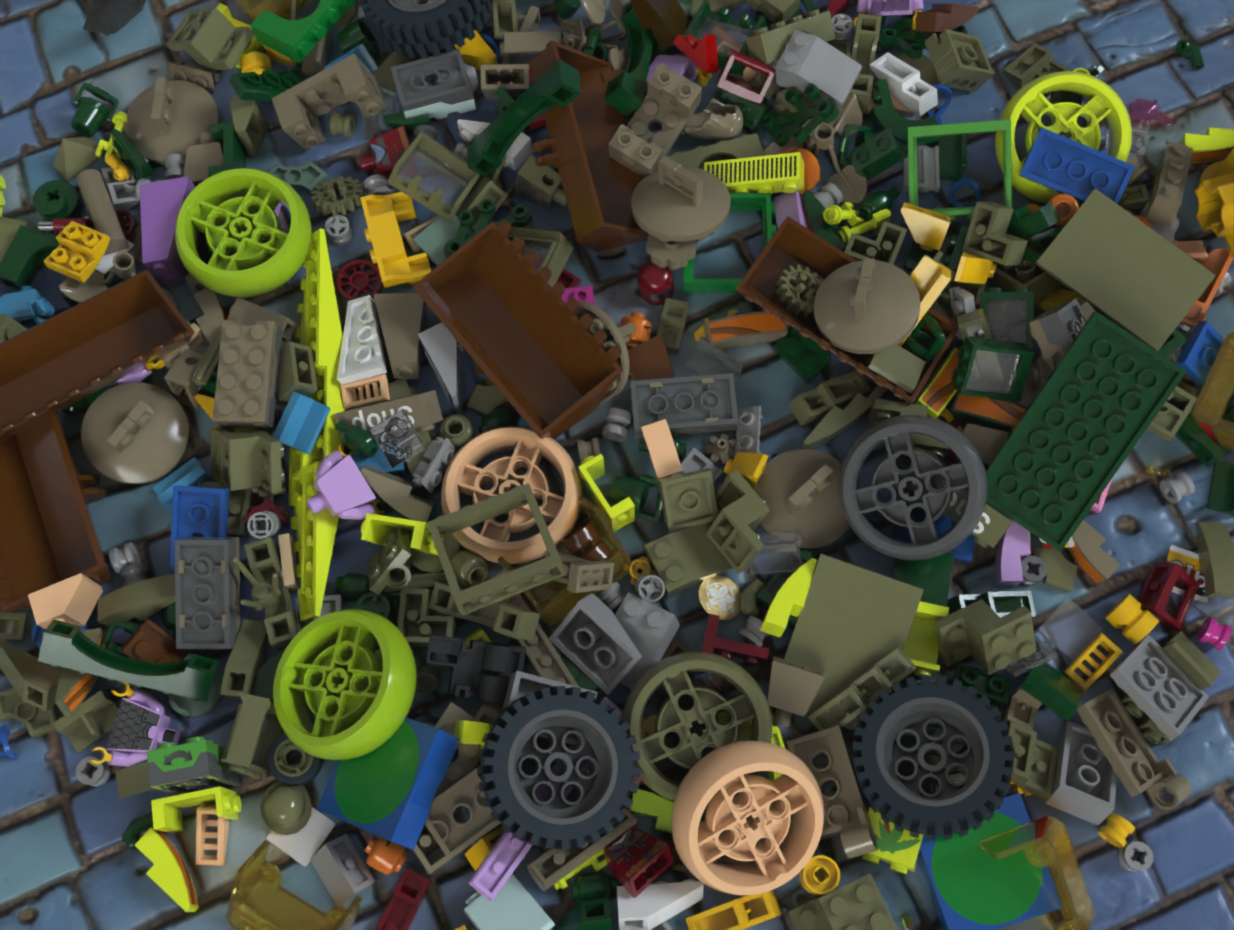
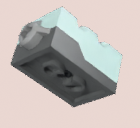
(436, 85)

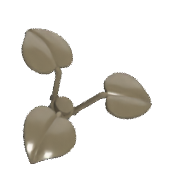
(595, 11)
(848, 181)
(124, 268)

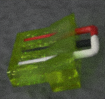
(906, 922)

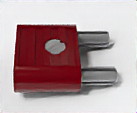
(60, 223)

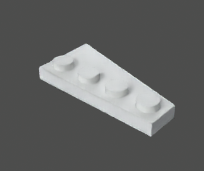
(361, 343)

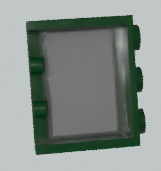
(728, 32)

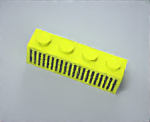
(760, 173)

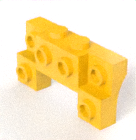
(388, 250)

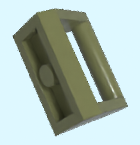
(248, 124)

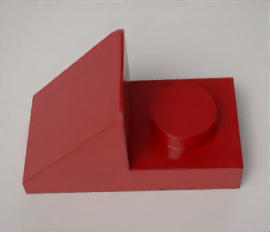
(701, 53)

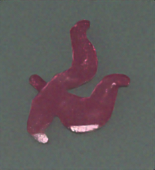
(1138, 116)

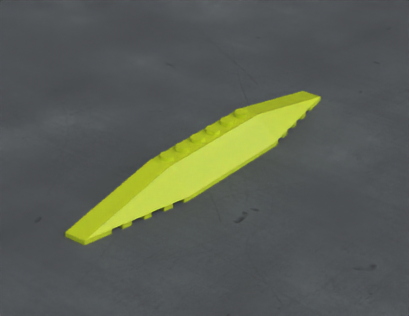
(321, 331)

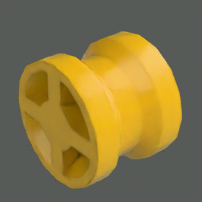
(1116, 830)

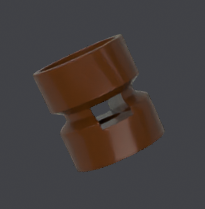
(597, 548)

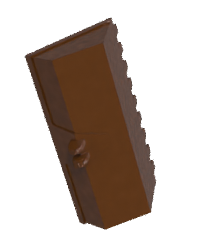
(579, 136)
(798, 245)
(522, 330)
(86, 350)
(45, 515)

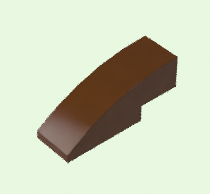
(944, 17)

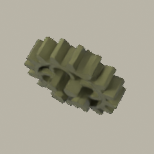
(325, 199)
(792, 289)

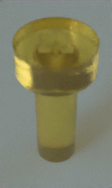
(1164, 473)

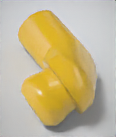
(121, 171)

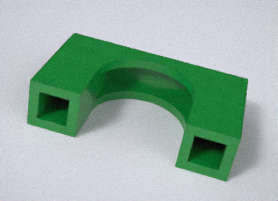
(300, 36)

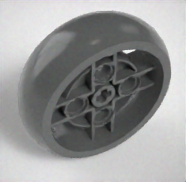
(935, 501)

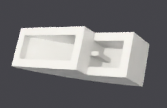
(905, 83)

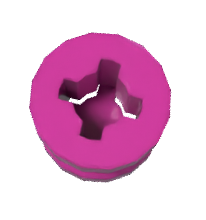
(1214, 633)

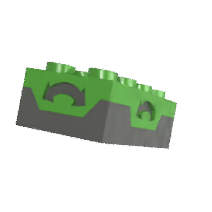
(190, 767)

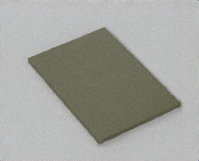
(1125, 270)
(850, 624)

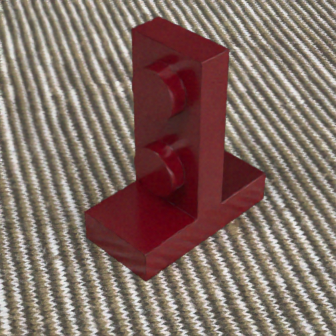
(729, 649)

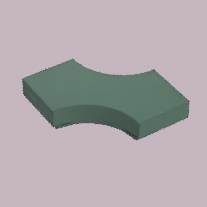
(301, 177)

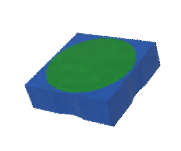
(393, 785)
(976, 889)

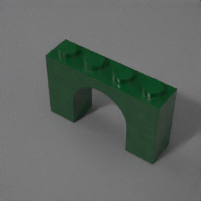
(26, 257)

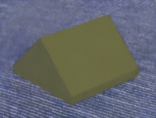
(896, 366)

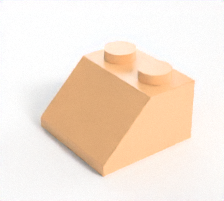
(66, 601)

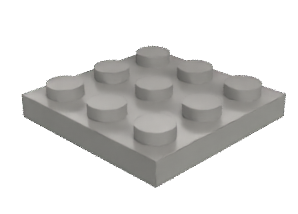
(1159, 687)

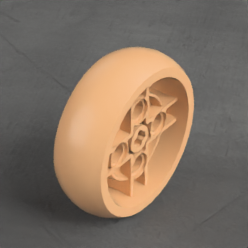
(528, 449)
(748, 817)

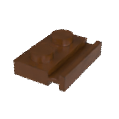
(152, 645)

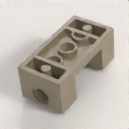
(668, 101)
(305, 102)
(444, 837)

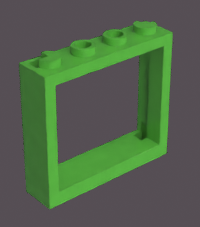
(958, 129)

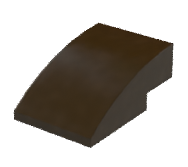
(663, 17)

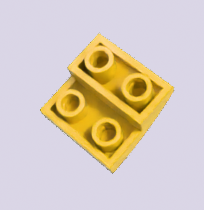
(78, 251)

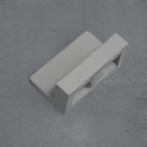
(342, 869)

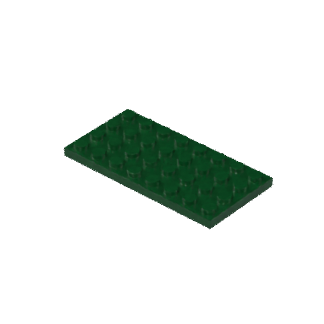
(1079, 430)

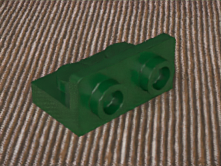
(877, 154)
(802, 355)

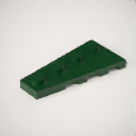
(265, 85)

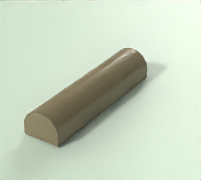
(101, 209)
(558, 863)

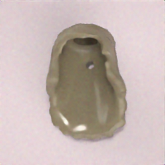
(715, 122)

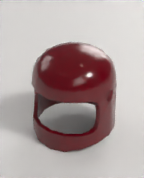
(654, 280)

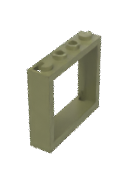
(508, 583)

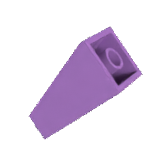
(159, 210)

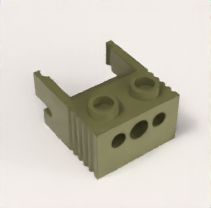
(959, 60)

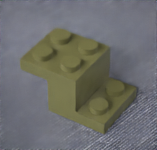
(211, 39)
(887, 409)
(1173, 411)
(246, 459)
(735, 525)
(985, 636)
(846, 908)

